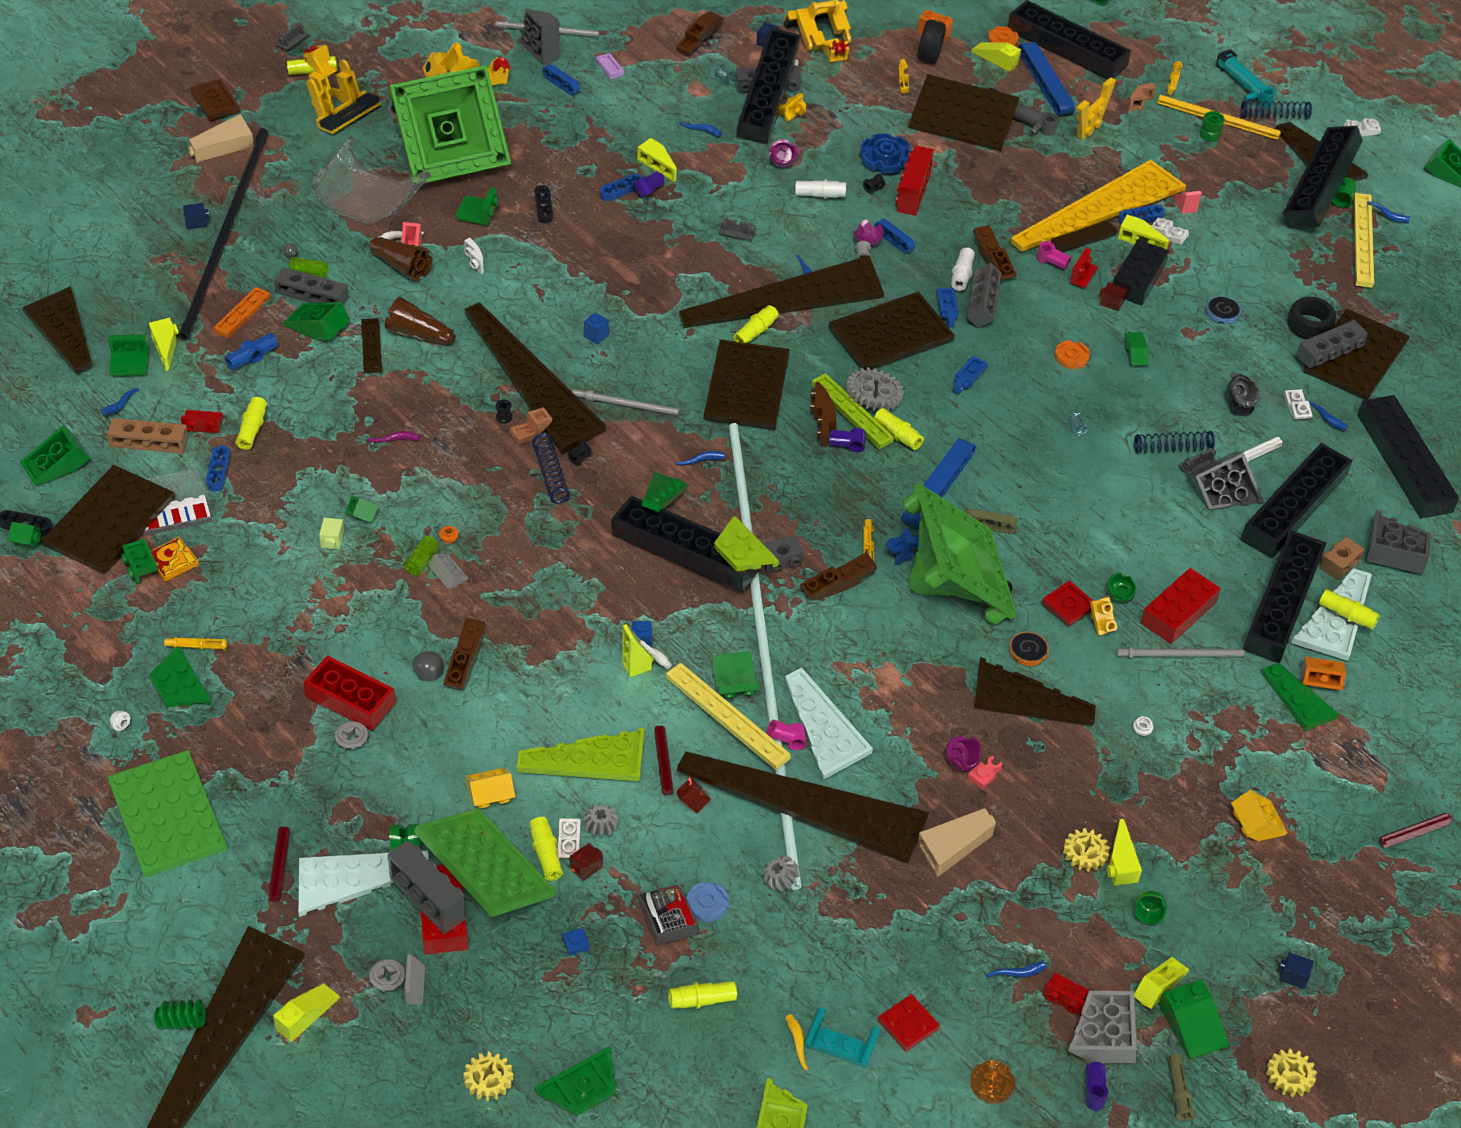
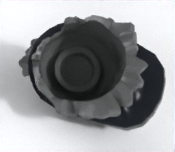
(1242, 394)

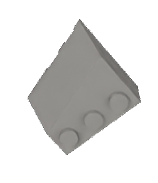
(1106, 1028)

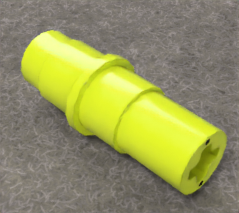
(300, 67)
(756, 325)
(251, 422)
(899, 429)
(1349, 609)
(545, 846)
(701, 994)

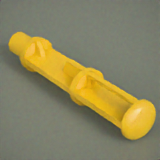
(1174, 76)
(903, 78)
(868, 545)
(198, 643)

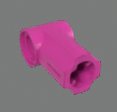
(1048, 253)
(792, 734)

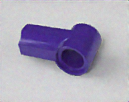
(648, 184)
(854, 439)
(1096, 1086)

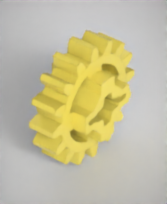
(1096, 853)
(1294, 1072)
(489, 1078)

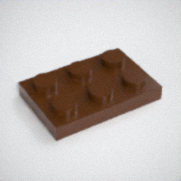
(215, 99)

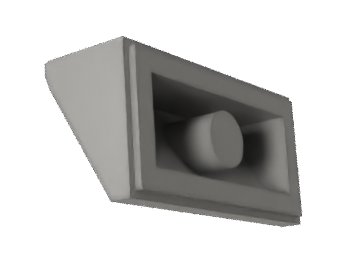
(447, 570)
(414, 981)

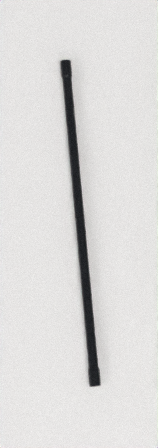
(187, 325)

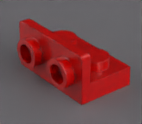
(1083, 269)
(202, 421)
(1066, 993)

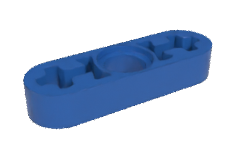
(555, 76)
(611, 191)
(1150, 212)
(902, 240)
(221, 474)

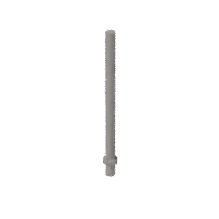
(511, 25)
(1130, 652)

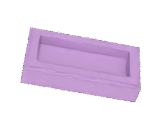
(609, 66)

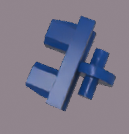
(902, 546)

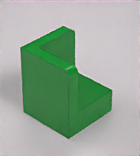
(361, 509)

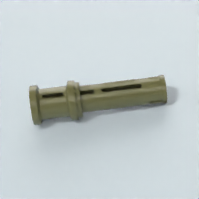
(1181, 1095)

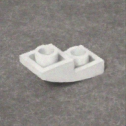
(1366, 127)
(1172, 233)
(476, 258)
(1297, 405)
(568, 837)

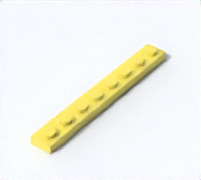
(1363, 241)
(728, 716)

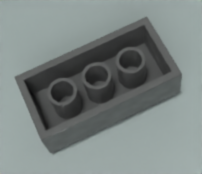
(426, 886)

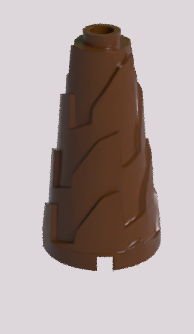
(406, 258)
(411, 321)

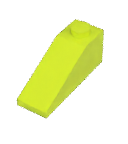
(1000, 54)
(656, 157)
(1136, 228)
(164, 338)
(634, 655)
(1123, 864)
(1158, 981)
(303, 1011)

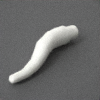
(394, 234)
(657, 655)

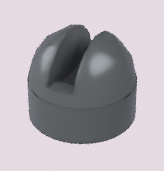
(290, 250)

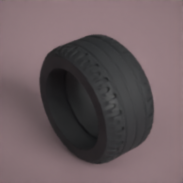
(931, 41)
(1314, 307)

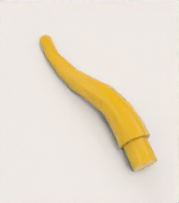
(797, 1033)

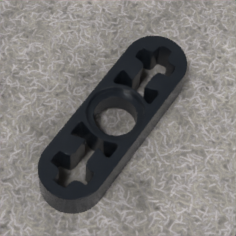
(543, 199)
(9, 516)

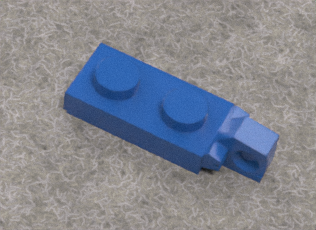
(947, 305)
(969, 374)

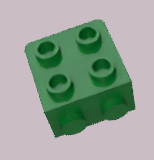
(477, 209)
(128, 355)
(734, 674)

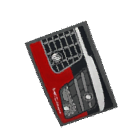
(668, 914)

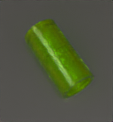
(309, 266)
(421, 555)

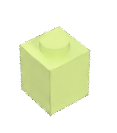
(331, 533)

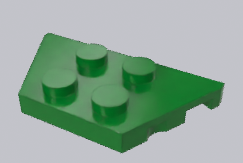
(178, 682)
(581, 1084)

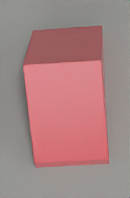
(1188, 201)
(411, 234)

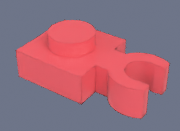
(984, 774)

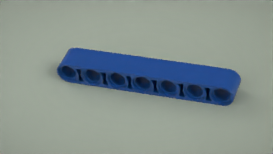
(1046, 79)
(945, 474)

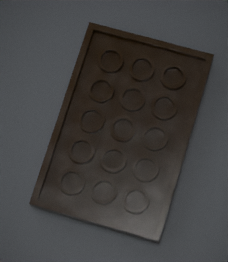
(964, 112)
(891, 331)
(1364, 367)
(746, 384)
(107, 518)

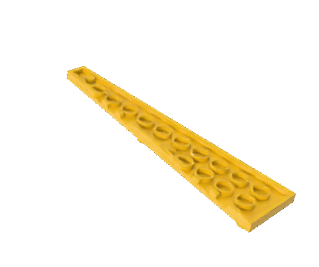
(1132, 190)

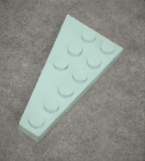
(1329, 631)
(829, 733)
(340, 878)

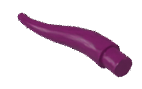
(401, 435)

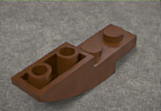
(698, 31)
(992, 252)
(823, 412)
(838, 580)
(465, 654)

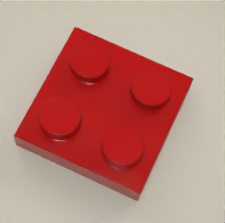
(1068, 603)
(908, 1023)

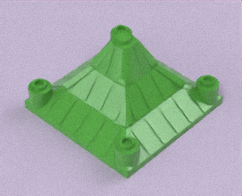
(450, 123)
(957, 556)

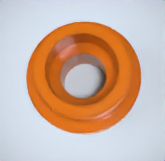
(448, 534)

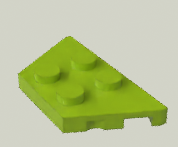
(742, 547)
(781, 1108)

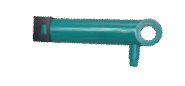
(1228, 62)

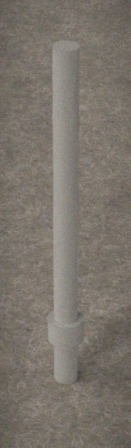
(590, 395)

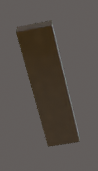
(1084, 236)
(371, 345)

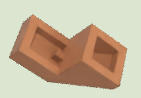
(1142, 93)
(536, 423)

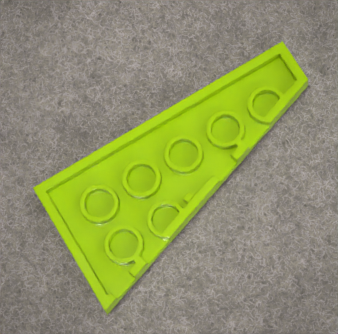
(592, 757)

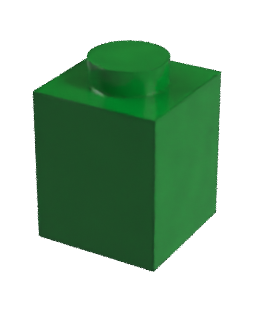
(24, 534)

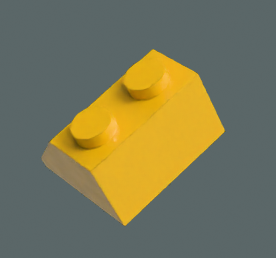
(490, 787)
(1258, 817)

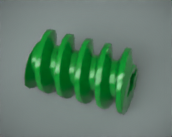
(180, 1015)

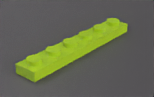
(854, 413)

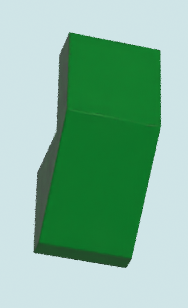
(1138, 348)

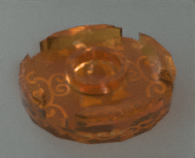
(992, 1082)

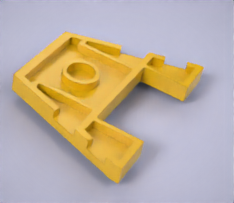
(1091, 117)

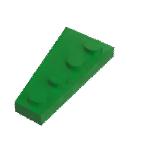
(663, 491)
(1300, 700)

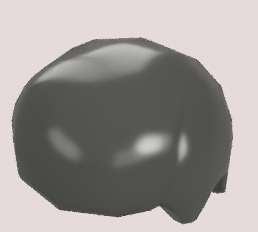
(428, 666)

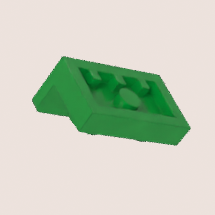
(139, 559)

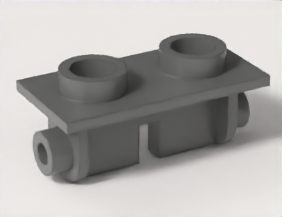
(291, 37)
(743, 230)
(1198, 461)

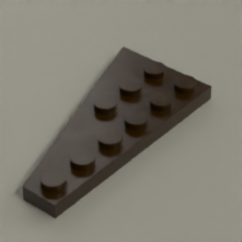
(1305, 145)
(61, 326)
(1022, 695)

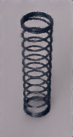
(1244, 105)
(1209, 442)
(536, 447)

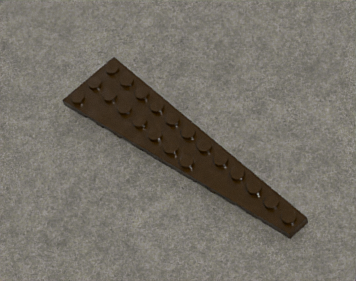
(826, 287)
(538, 386)
(858, 818)
(241, 999)

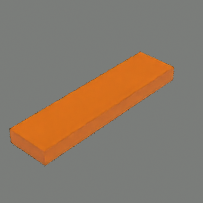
(241, 312)

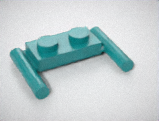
(838, 1044)

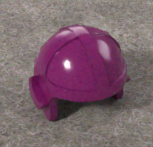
(783, 153)
(868, 233)
(963, 753)

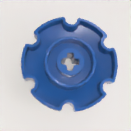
(885, 153)

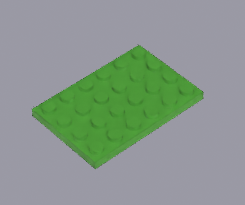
(166, 813)
(485, 862)

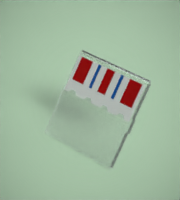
(187, 507)

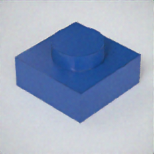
(575, 941)

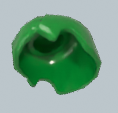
(1121, 587)
(1150, 907)

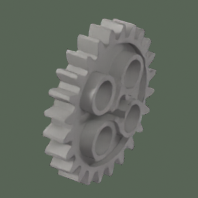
(887, 390)

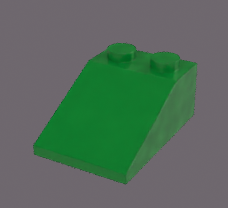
(1446, 163)
(318, 320)
(55, 457)
(1194, 1019)

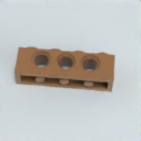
(147, 435)

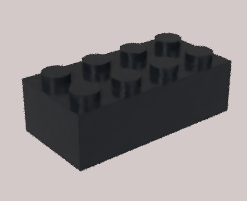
(1141, 270)

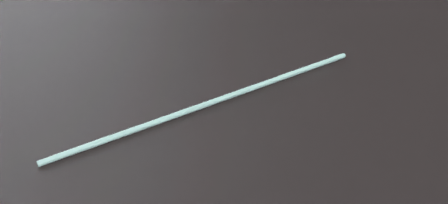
(762, 635)

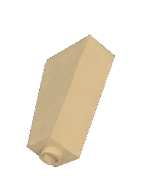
(221, 140)
(955, 839)

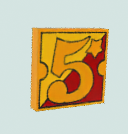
(173, 559)

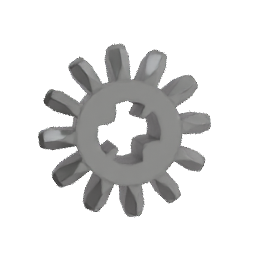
(600, 820)
(780, 873)

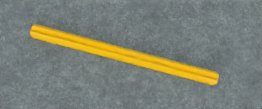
(1229, 120)

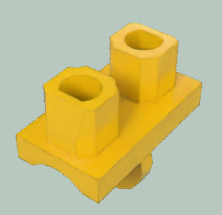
(793, 107)
(1103, 615)

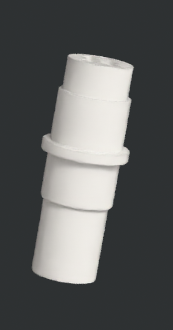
(824, 189)
(963, 269)

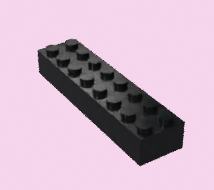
(1069, 39)
(768, 85)
(1322, 177)
(1408, 457)
(1296, 499)
(677, 541)
(1284, 596)

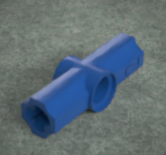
(251, 351)

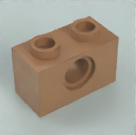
(1341, 558)

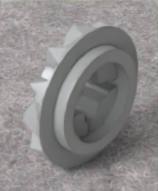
(348, 729)
(393, 969)

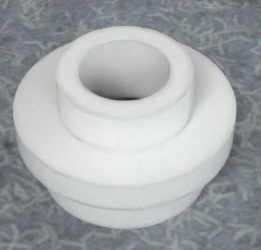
(120, 720)
(1143, 726)

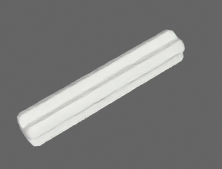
(1263, 448)

